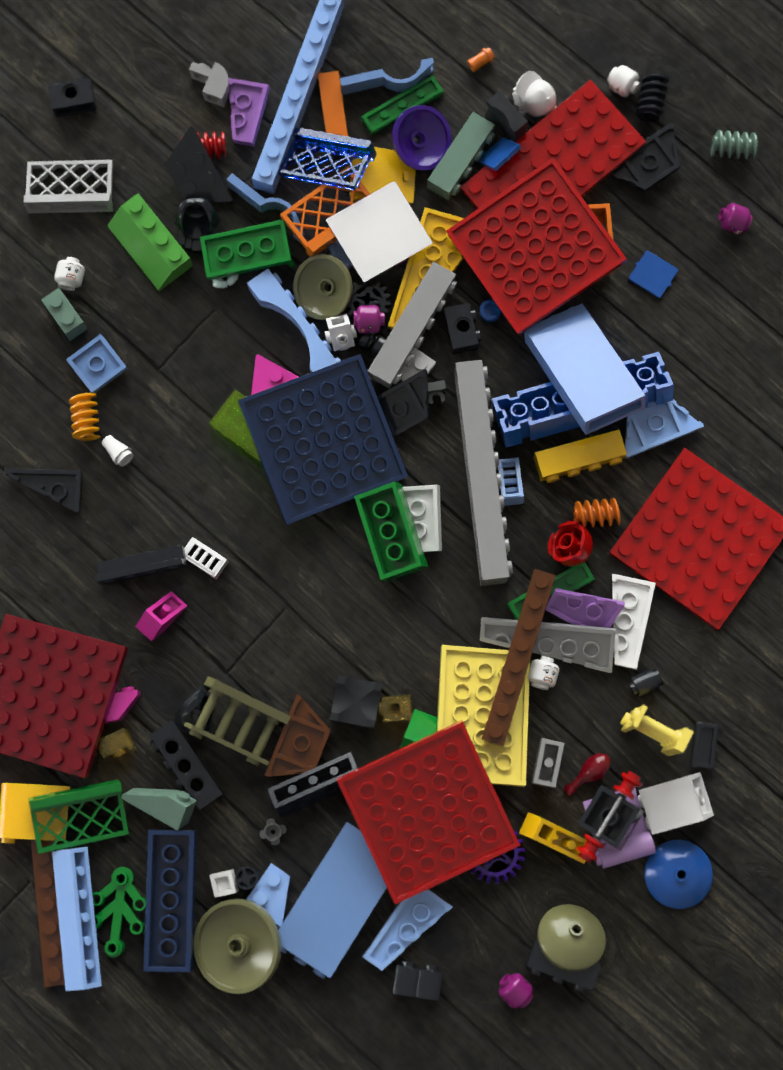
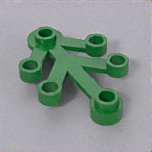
(119, 908)

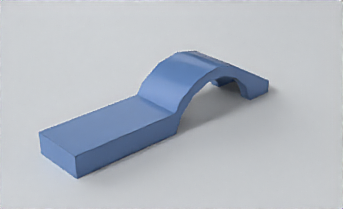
(380, 78)
(258, 201)

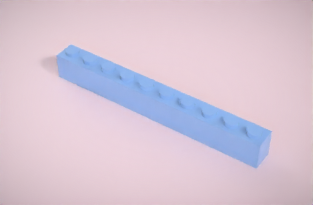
(297, 93)

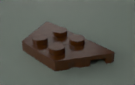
(299, 742)

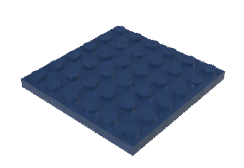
(322, 438)

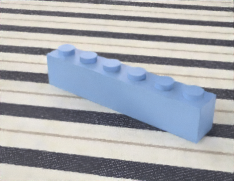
(76, 919)

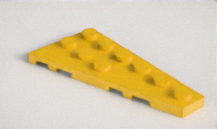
(440, 251)

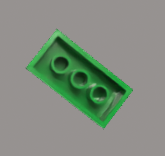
(391, 531)

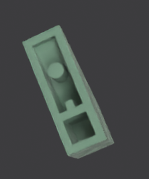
(166, 805)

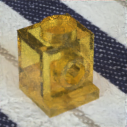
(403, 713)
(116, 744)

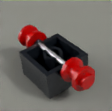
(610, 817)

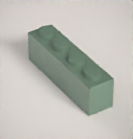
(460, 156)

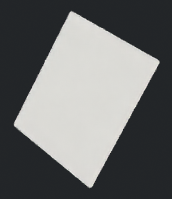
(379, 231)

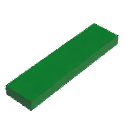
(388, 112)
(569, 580)

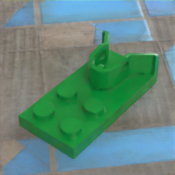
(246, 250)

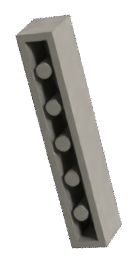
(411, 326)

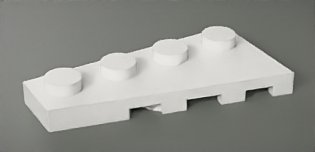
(632, 619)

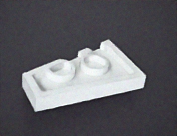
(426, 514)

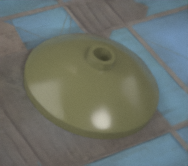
(312, 284)
(571, 949)

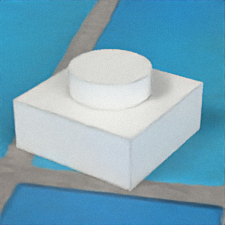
(223, 883)

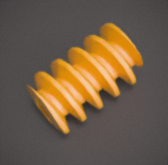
(83, 418)

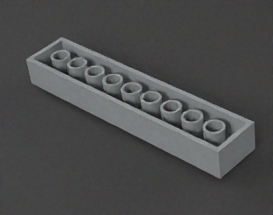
(481, 473)

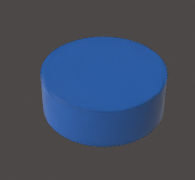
(489, 311)

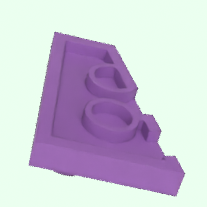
(247, 109)
(584, 608)

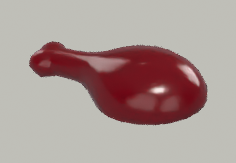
(592, 770)

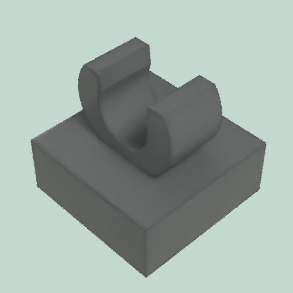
(436, 389)

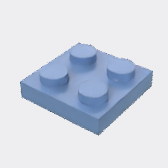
(96, 364)

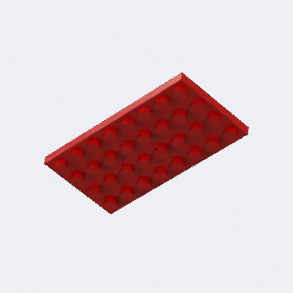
(582, 136)

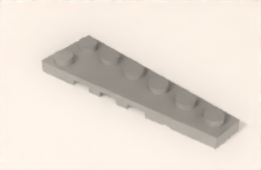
(571, 643)

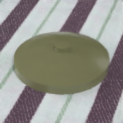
(237, 946)

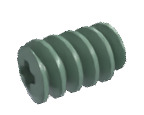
(734, 143)

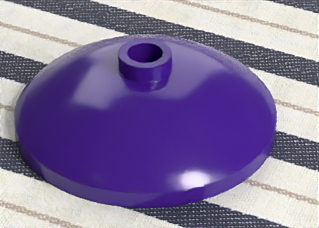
(432, 135)

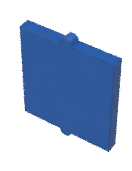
(499, 153)
(653, 274)

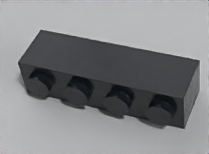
(311, 785)

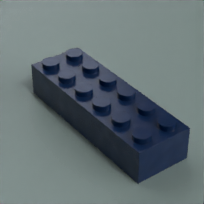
(170, 901)

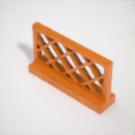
(326, 237)

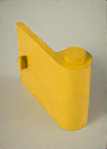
(385, 170)
(16, 813)

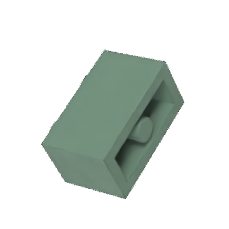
(64, 314)

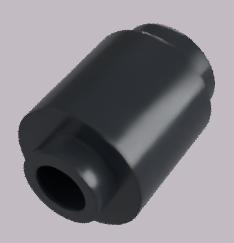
(645, 683)

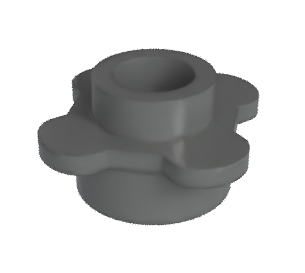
(272, 825)

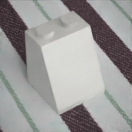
(675, 803)

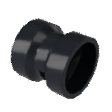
(372, 343)

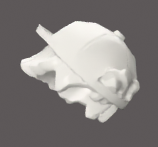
(534, 95)

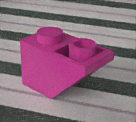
(122, 704)

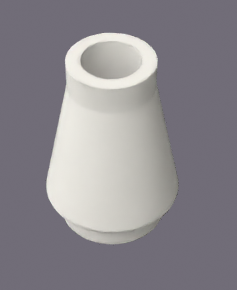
(118, 451)

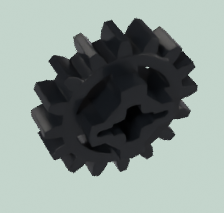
(360, 299)

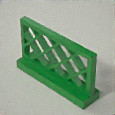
(76, 796)

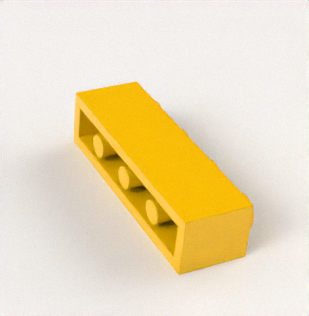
(580, 455)

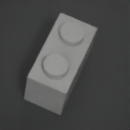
(547, 763)

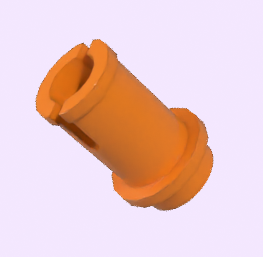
(481, 59)

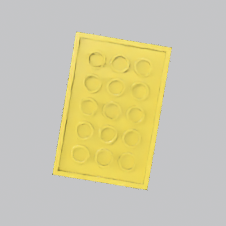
(467, 693)

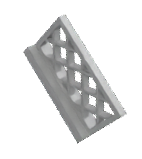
(66, 203)

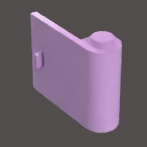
(637, 846)

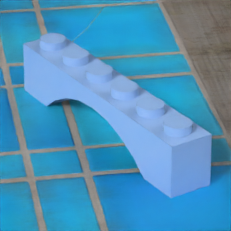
(271, 295)

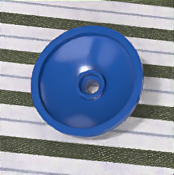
(662, 871)

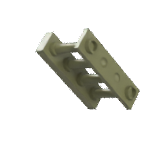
(236, 699)

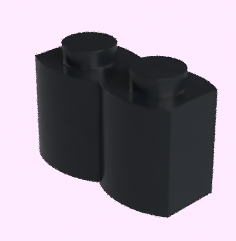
(417, 981)

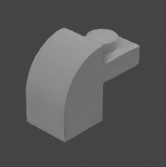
(216, 82)

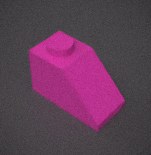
(160, 616)

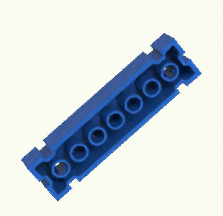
(542, 412)

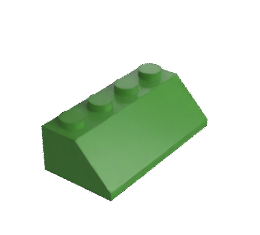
(149, 242)

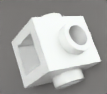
(340, 332)

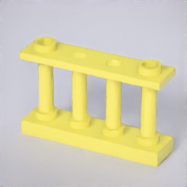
(671, 741)

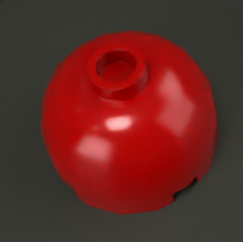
(570, 544)

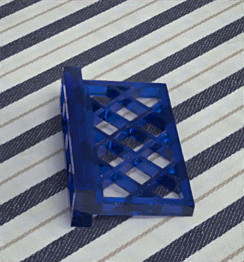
(332, 145)

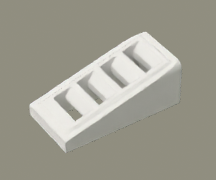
(218, 567)

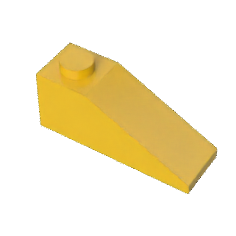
(552, 836)

